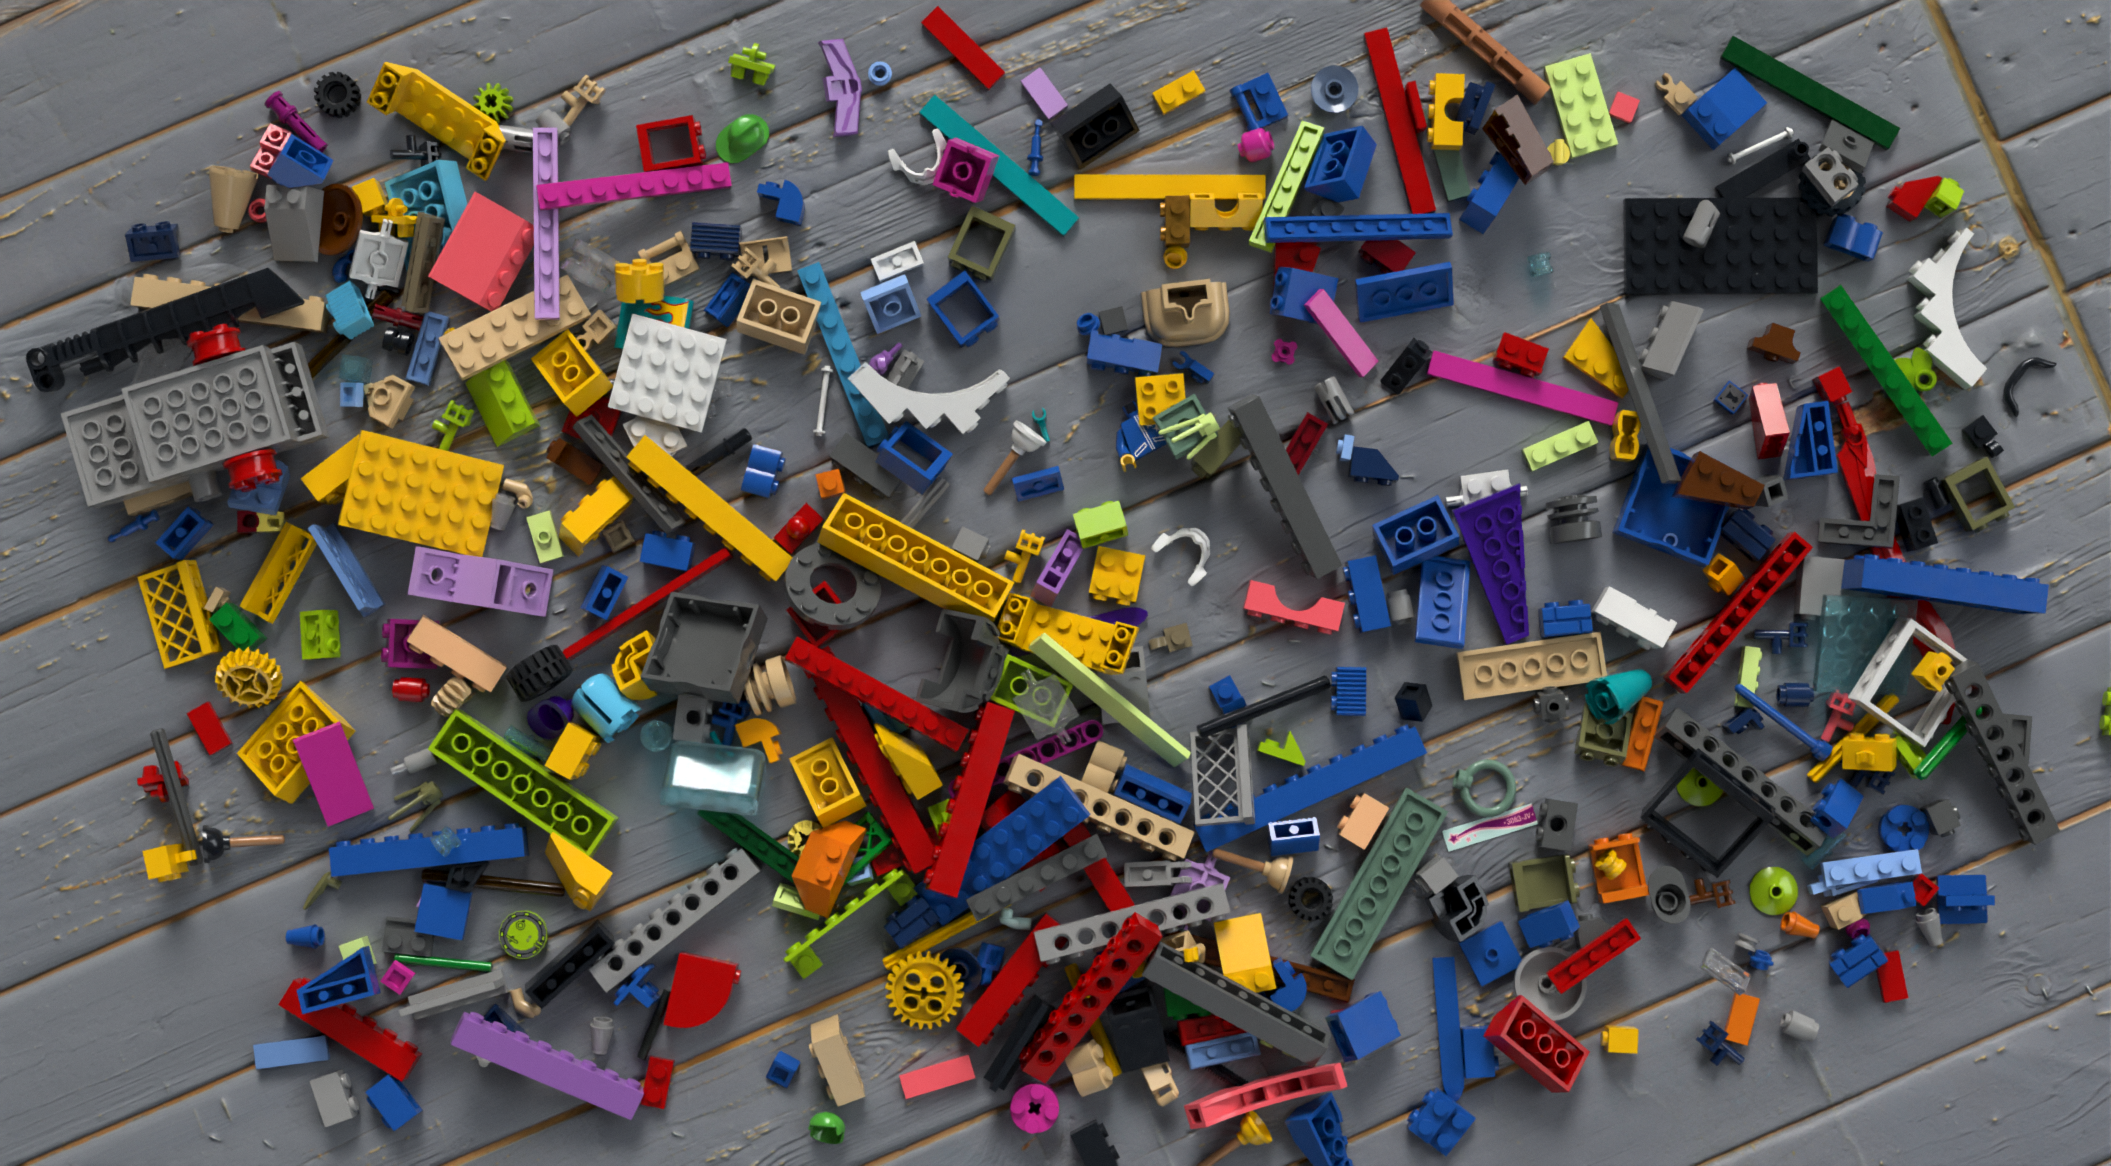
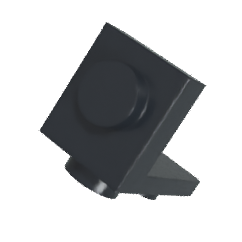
(1406, 366)

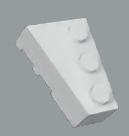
(1632, 619)

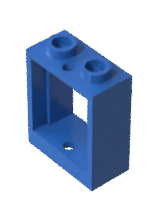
(949, 290)
(904, 468)

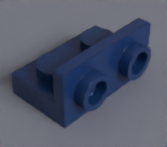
(1474, 106)
(152, 242)

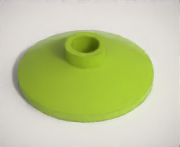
(1696, 795)
(1761, 890)

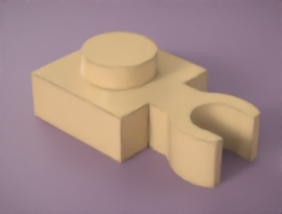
(1678, 96)
(598, 329)

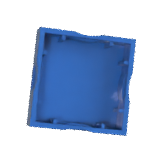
(1652, 513)

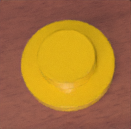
(1175, 257)

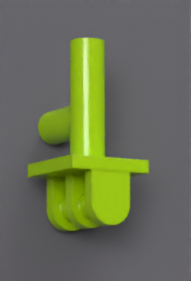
(455, 421)

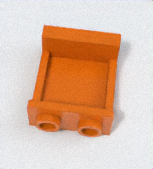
(1631, 881)

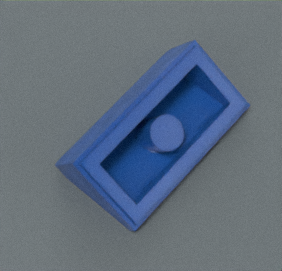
(728, 300)

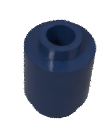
(1795, 694)

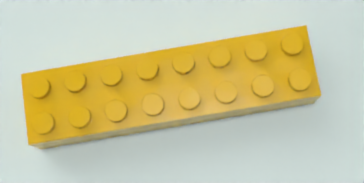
(913, 560)

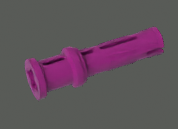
(289, 115)

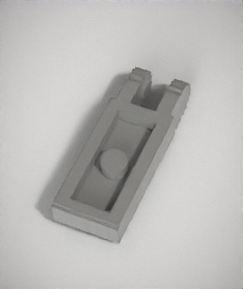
(1154, 874)

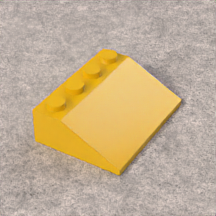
(272, 750)

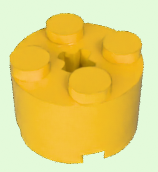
(639, 281)

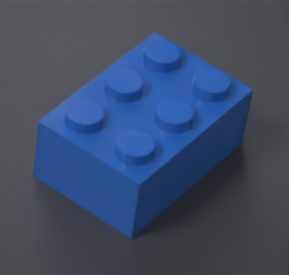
(1415, 534)

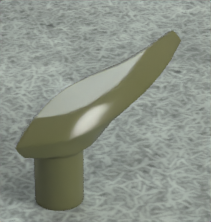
(326, 880)

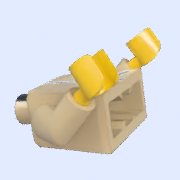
(1183, 943)

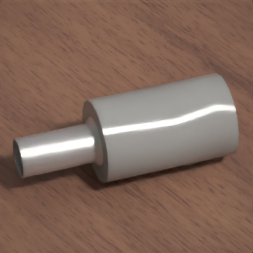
(416, 762)

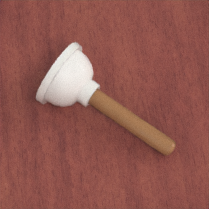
(1024, 440)

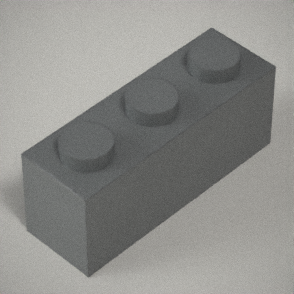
(860, 460)

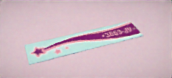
(1489, 827)

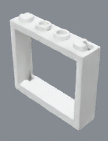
(1880, 666)

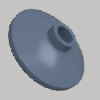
(1342, 80)

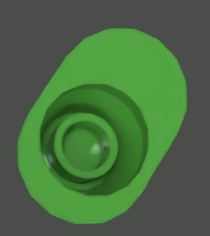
(742, 138)

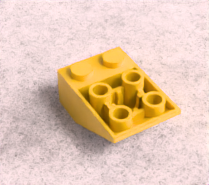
(908, 762)

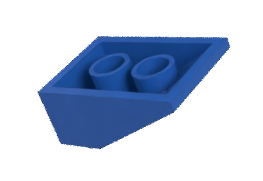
(1724, 109)

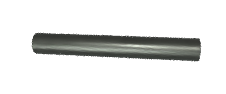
(654, 1025)

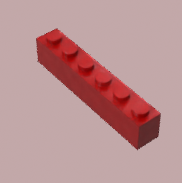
(1007, 987)
(357, 1033)

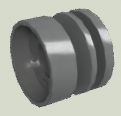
(1573, 519)

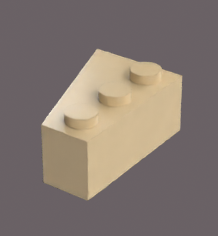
(835, 1061)

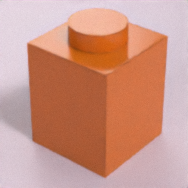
(830, 484)

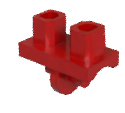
(154, 782)

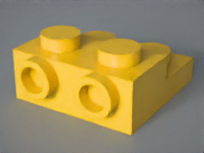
(1116, 575)

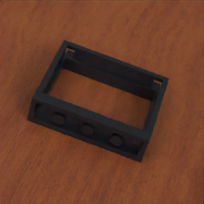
(1730, 784)

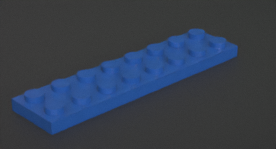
(1012, 845)

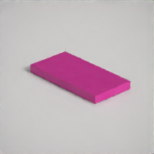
(333, 773)

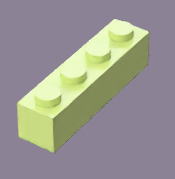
(1748, 673)

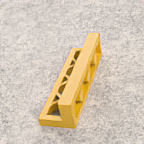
(276, 570)

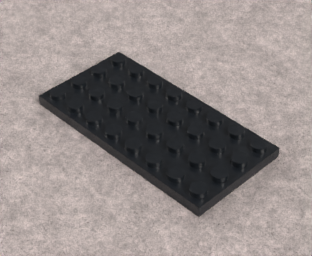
(1751, 250)

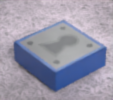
(1730, 397)

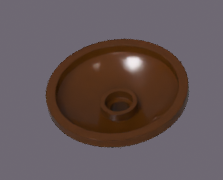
(340, 219)

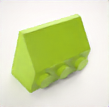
(502, 403)

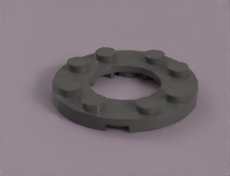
(813, 609)

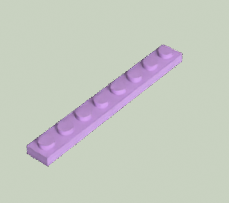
(546, 227)

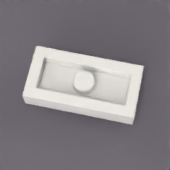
(897, 261)

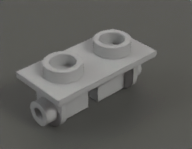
(905, 369)

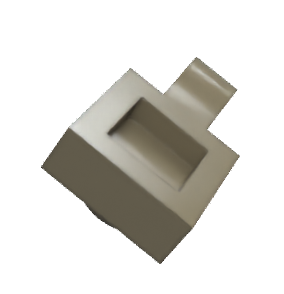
(1174, 638)

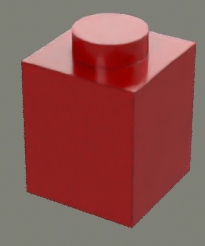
(1832, 386)

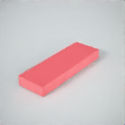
(937, 1076)

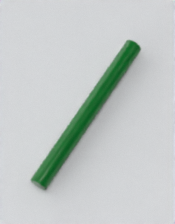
(444, 962)

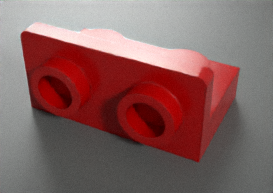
(1520, 355)

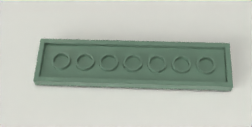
(1378, 883)

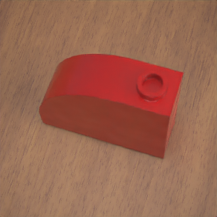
(699, 989)

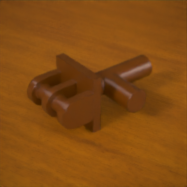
(1703, 896)

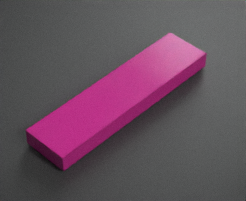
(1341, 333)

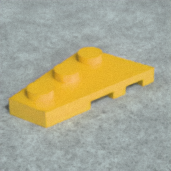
(1597, 359)

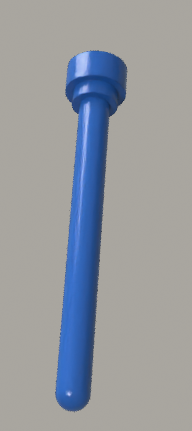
(1819, 748)

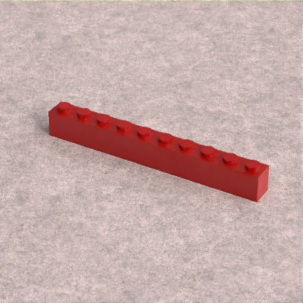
(878, 774)

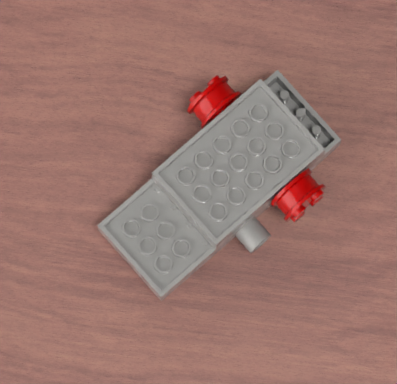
(189, 424)

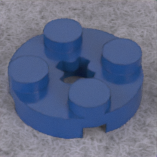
(1915, 821)

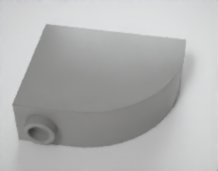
(1815, 578)

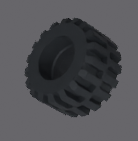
(539, 673)

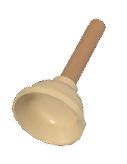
(1276, 872)

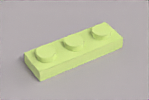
(1559, 446)

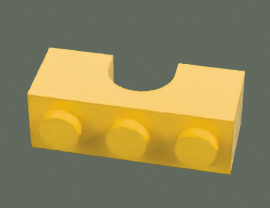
(1444, 132)
(1205, 214)

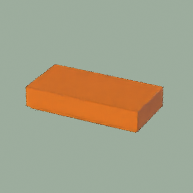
(1741, 1018)

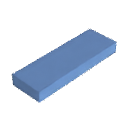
(427, 348)
(1222, 1050)
(291, 1052)

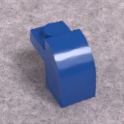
(791, 202)
(1293, 991)

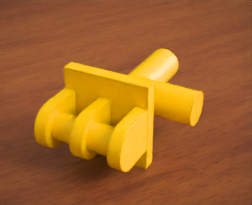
(1023, 559)

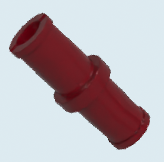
(397, 317)

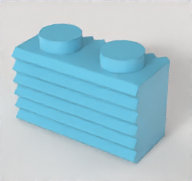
(349, 310)

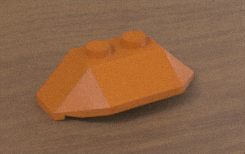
(826, 865)

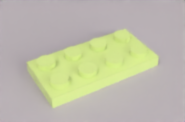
(1580, 105)

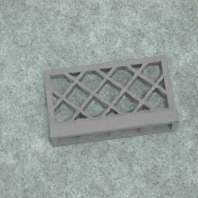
(1243, 779)
(456, 995)

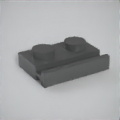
(401, 938)

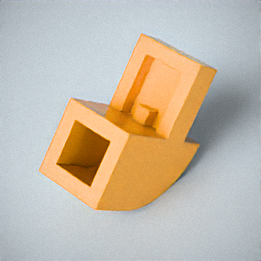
(763, 731)

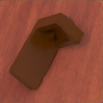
(574, 460)

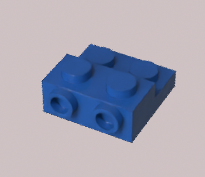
(1440, 1121)

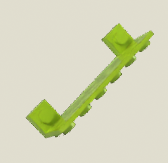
(804, 957)

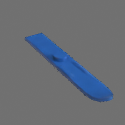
(1449, 1026)

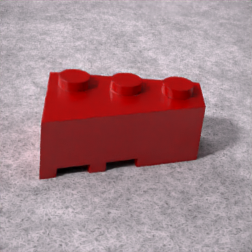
(1295, 255)

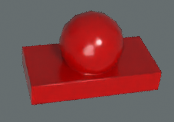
(798, 528)

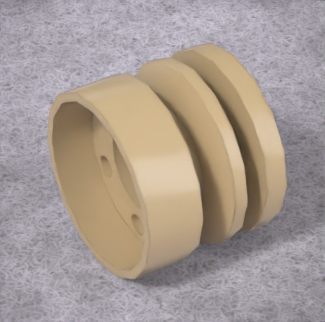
(769, 685)

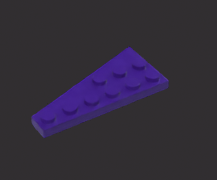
(1496, 547)

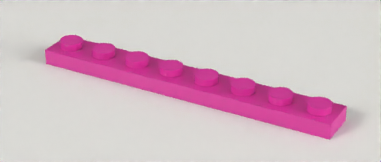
(633, 186)

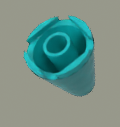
(1616, 694)

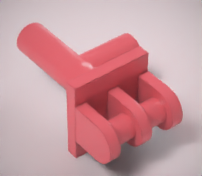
(1835, 719)

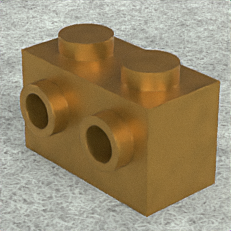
(1177, 221)

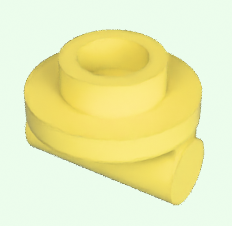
(1559, 151)

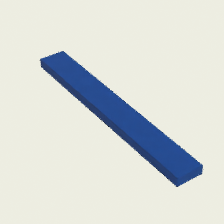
(1357, 227)

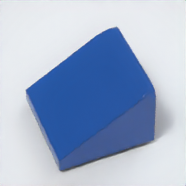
(783, 1069)

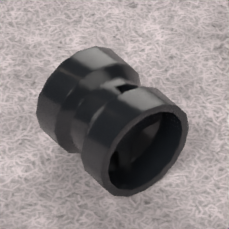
(398, 341)

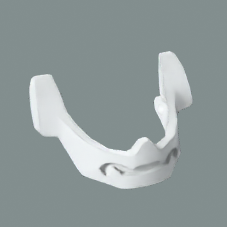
(928, 174)
(1198, 538)

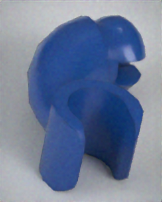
(340, 266)

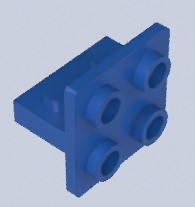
(1963, 899)
(643, 991)

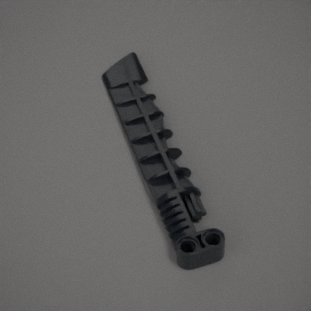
(175, 319)

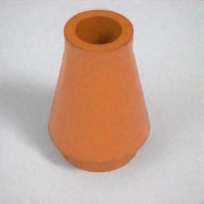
(1797, 925)

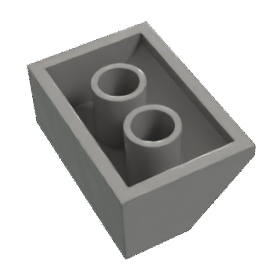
(1669, 339)

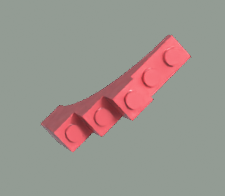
(1264, 1092)

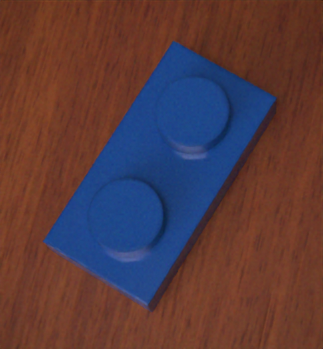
(1038, 483)

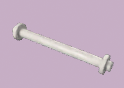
(1787, 133)
(826, 370)

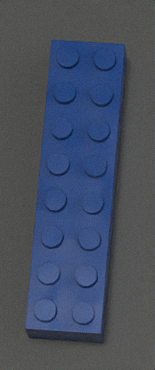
(1945, 585)

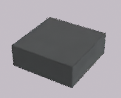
(1113, 321)

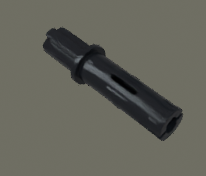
(719, 452)

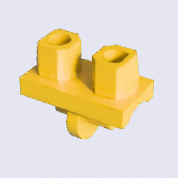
(395, 210)

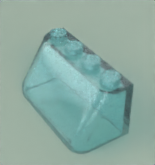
(714, 778)

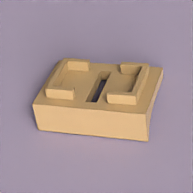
(777, 251)

